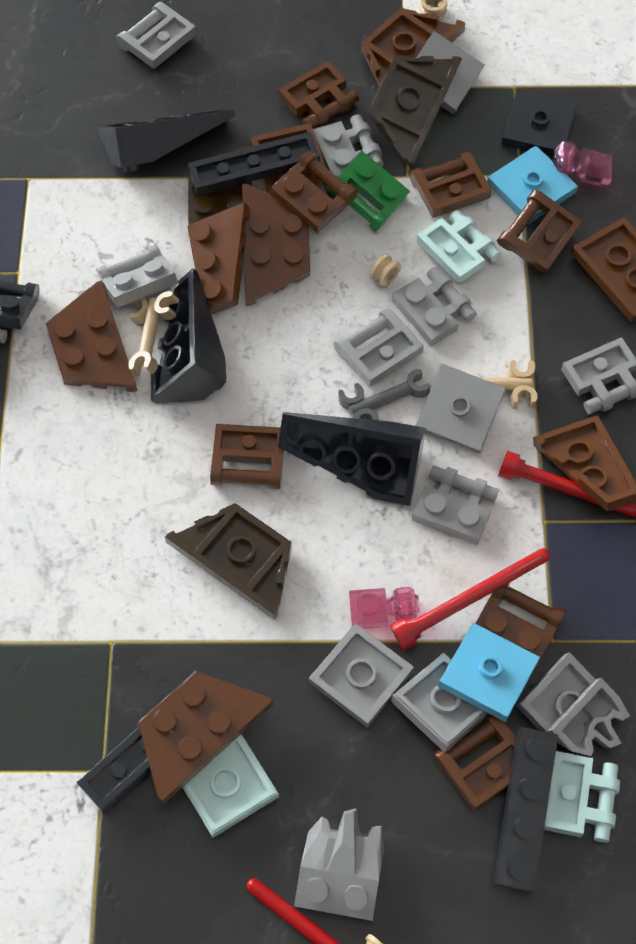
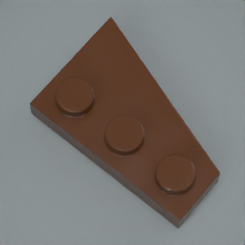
(217, 255)
(591, 461)

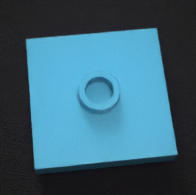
(528, 173)
(488, 672)

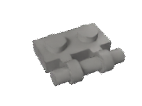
(337, 143)
(426, 312)
(600, 367)
(453, 514)

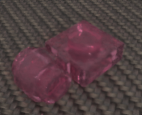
(590, 165)
(372, 609)

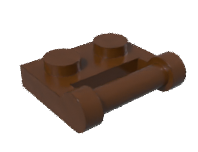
(452, 191)
(307, 199)
(548, 237)
(246, 445)
(517, 629)
(487, 774)

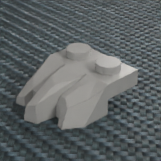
(574, 707)
(341, 868)

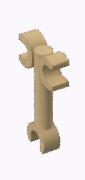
(149, 316)
(519, 383)

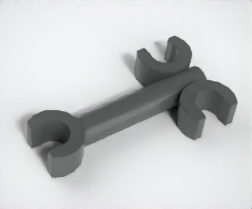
(364, 408)

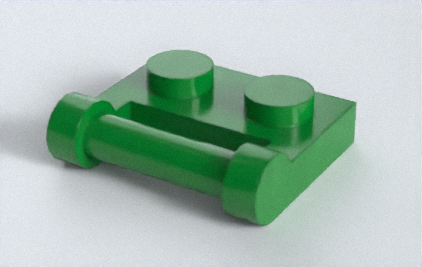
(374, 185)

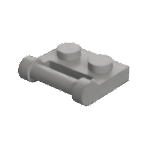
(161, 40)
(137, 276)
(384, 353)

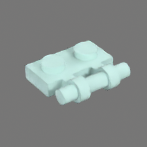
(452, 251)
(569, 797)

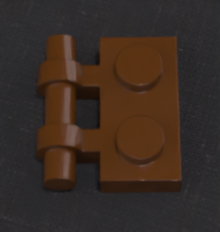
(314, 88)

